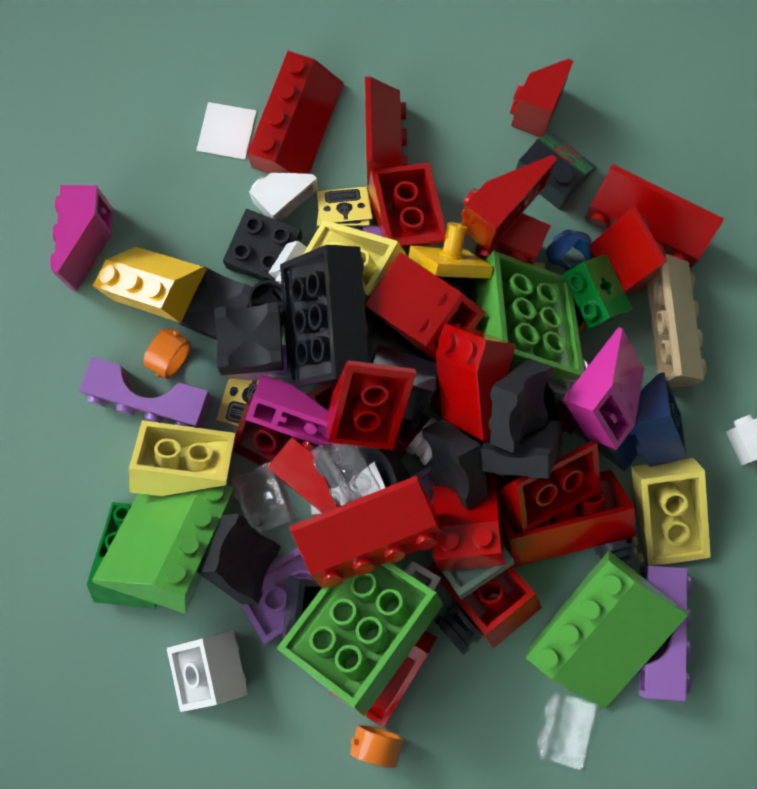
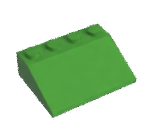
(532, 312)
(164, 546)
(361, 632)
(605, 632)

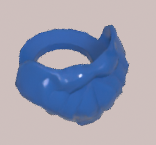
(564, 242)

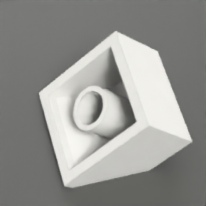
(207, 671)

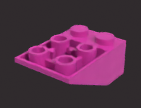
(80, 232)
(608, 393)

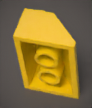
(150, 282)

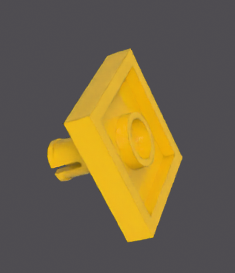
(452, 258)

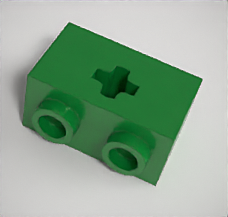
(597, 291)

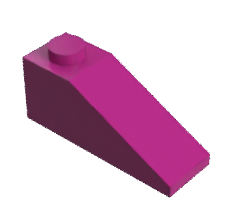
(288, 411)

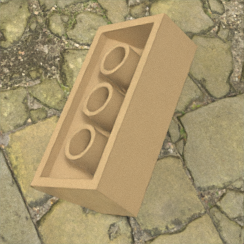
(675, 324)

